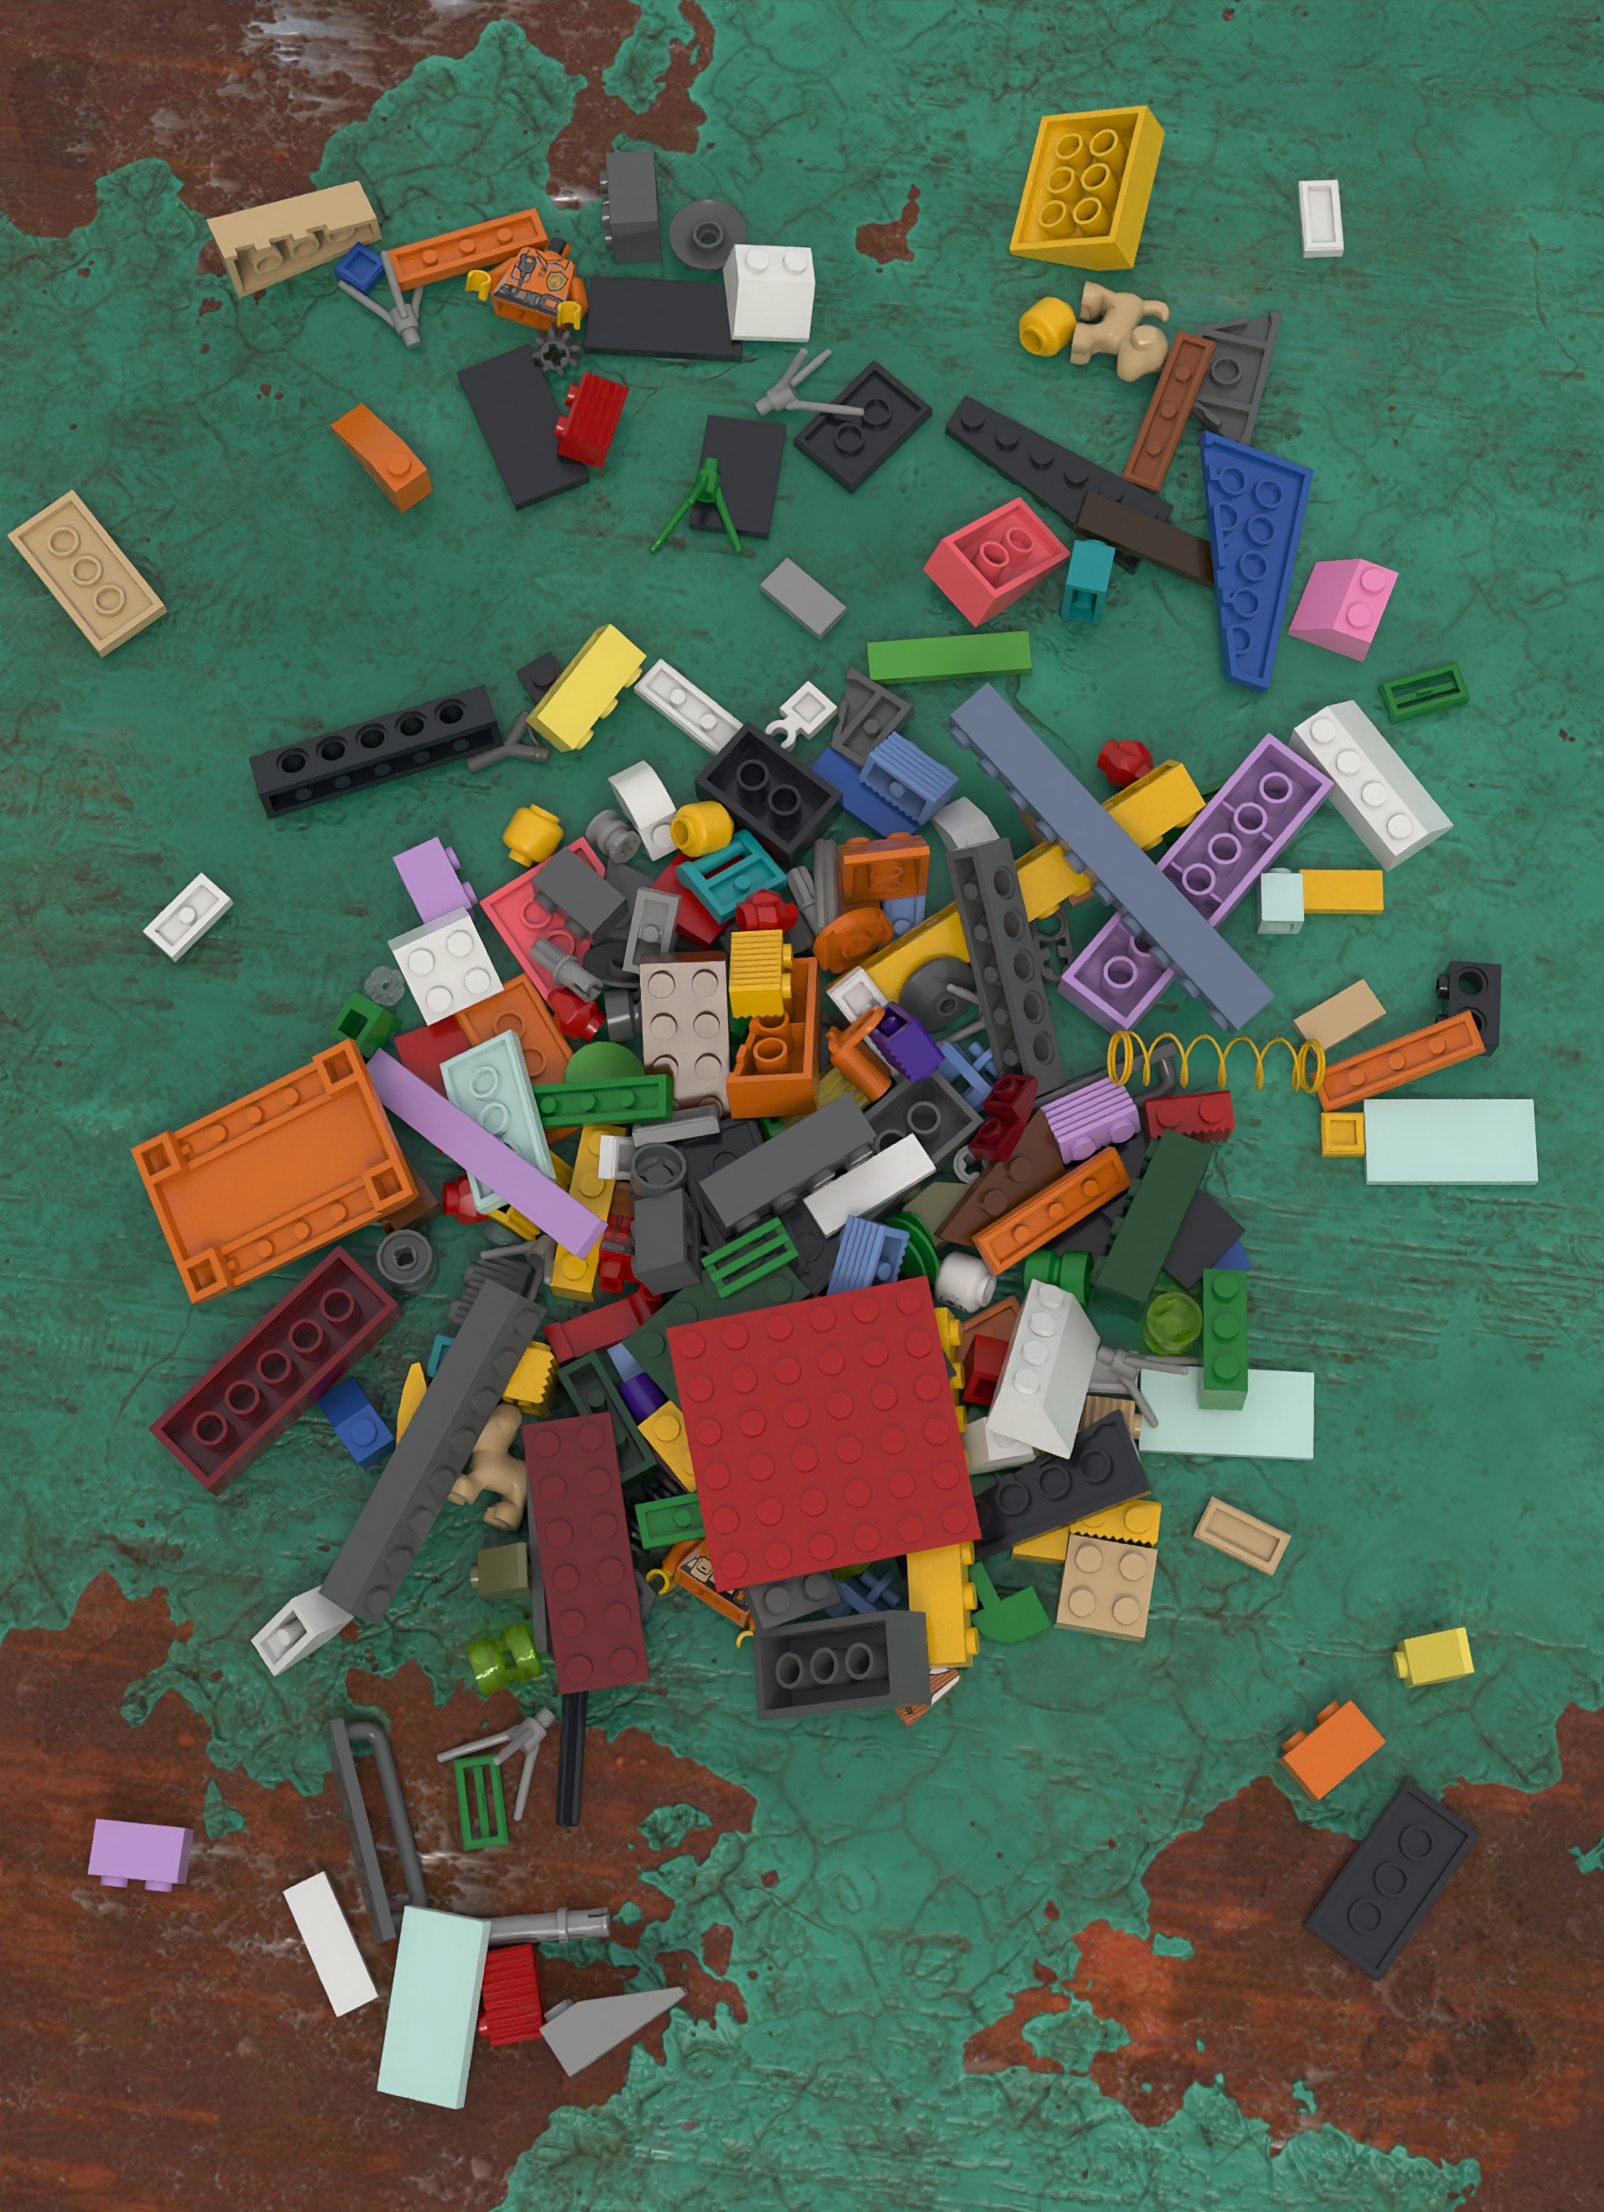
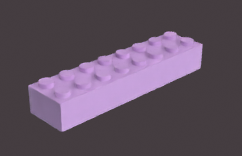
(1212, 867)

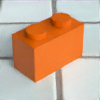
(1330, 1749)

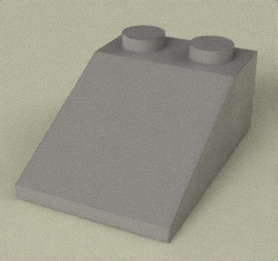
(593, 2027)

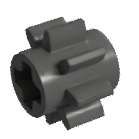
(563, 341)

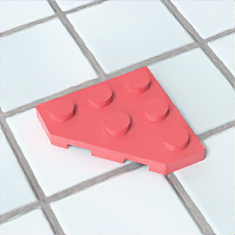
(523, 922)

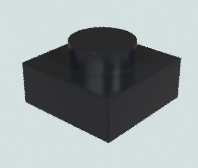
(539, 676)

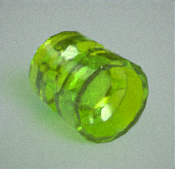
(1171, 1324)
(490, 1665)

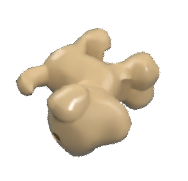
(1138, 348)
(496, 1471)

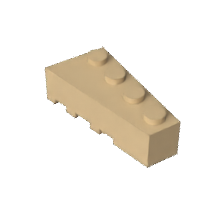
(292, 235)

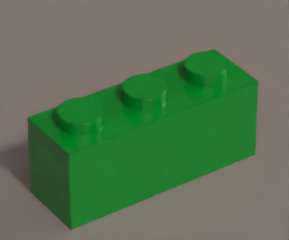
(1223, 1340)

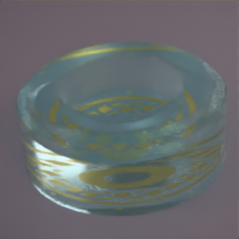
(500, 1235)

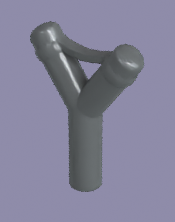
(512, 747)

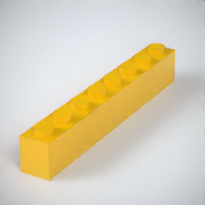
(940, 1576)

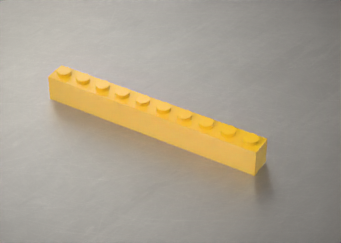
(1143, 810)

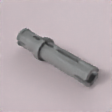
(551, 1926)

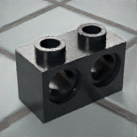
(1483, 1005)

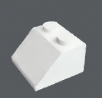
(769, 292)

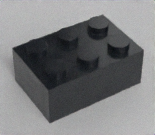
(770, 794)

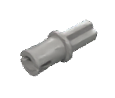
(803, 891)
(566, 970)

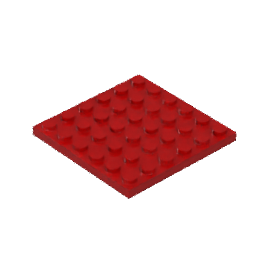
(823, 1434)

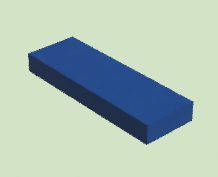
(861, 801)

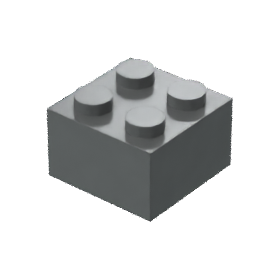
(631, 207)

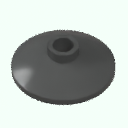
(705, 221)
(606, 963)
(927, 994)

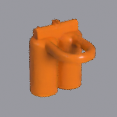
(856, 1059)

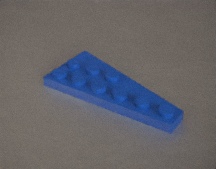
(1254, 536)

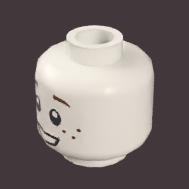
(964, 1282)

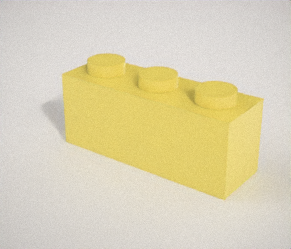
(587, 689)

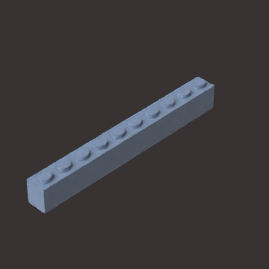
(1109, 859)

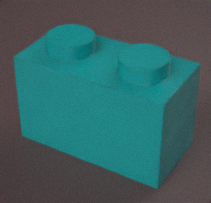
(1087, 581)

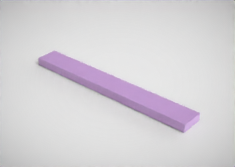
(485, 1156)

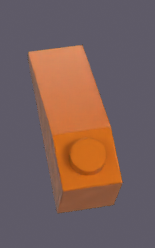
(384, 457)

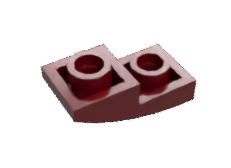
(1009, 1111)

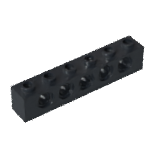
(376, 752)

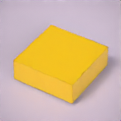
(1342, 1134)

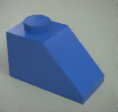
(358, 1424)

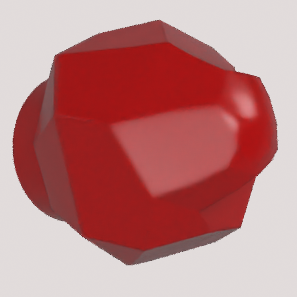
(1124, 762)
(765, 912)
(574, 1015)
(459, 1202)

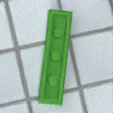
(949, 657)

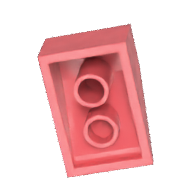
(995, 560)

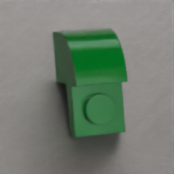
(1008, 1620)

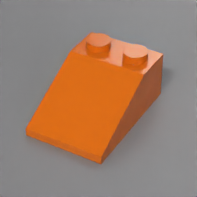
(883, 868)

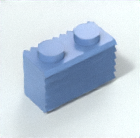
(908, 778)
(867, 1255)

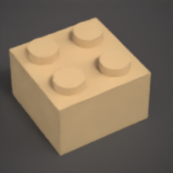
(1105, 1588)

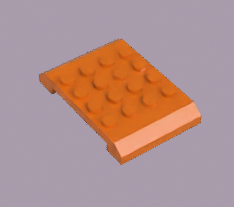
(275, 1174)

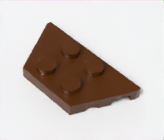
(1006, 1185)

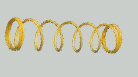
(1299, 1065)

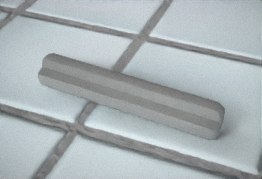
(825, 883)

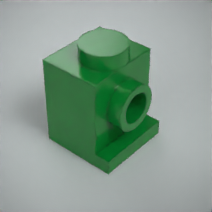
(364, 1023)

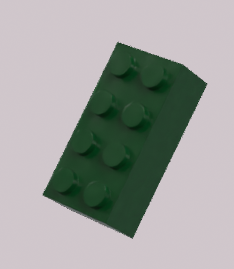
(1153, 1221)
(703, 1302)

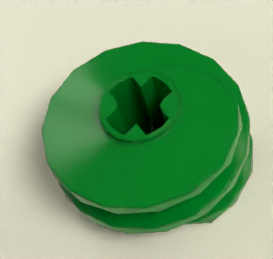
(919, 1254)

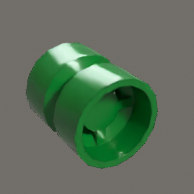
(1066, 1272)

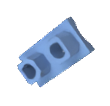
(959, 1063)
(858, 1596)

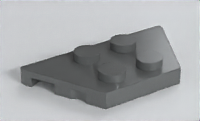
(1236, 374)

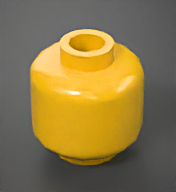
(1047, 327)
(701, 828)
(532, 835)

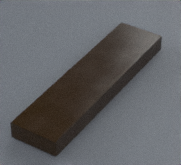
(1145, 538)

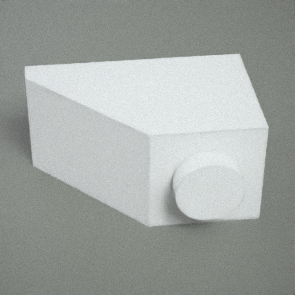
(963, 825)
(994, 1451)
(299, 1630)

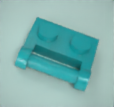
(733, 884)

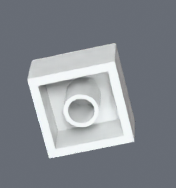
(445, 965)

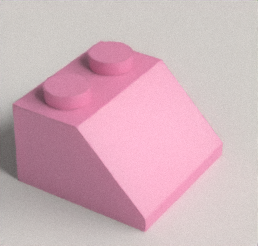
(1343, 606)

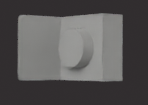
(652, 926)

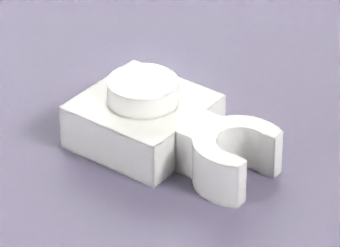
(804, 714)

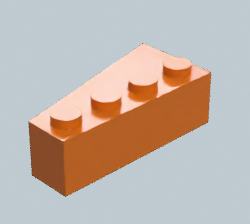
(782, 1054)

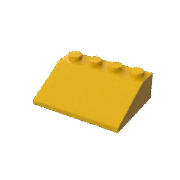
(1089, 188)

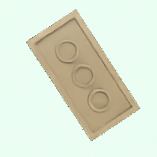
(87, 573)

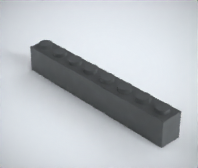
(432, 1452)

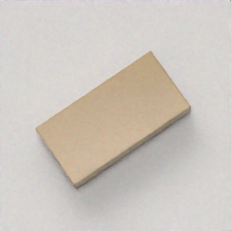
(1340, 1017)
(1241, 1536)

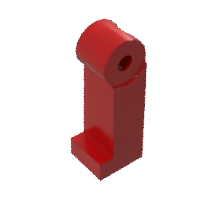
(599, 1328)

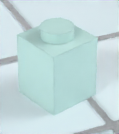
(1279, 902)

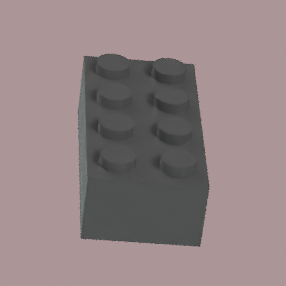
(936, 1118)
(787, 1165)
(842, 1666)

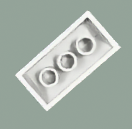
(1370, 783)
(1045, 1371)

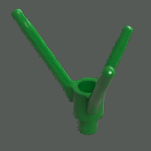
(706, 490)

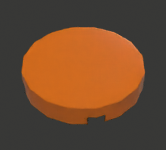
(852, 939)

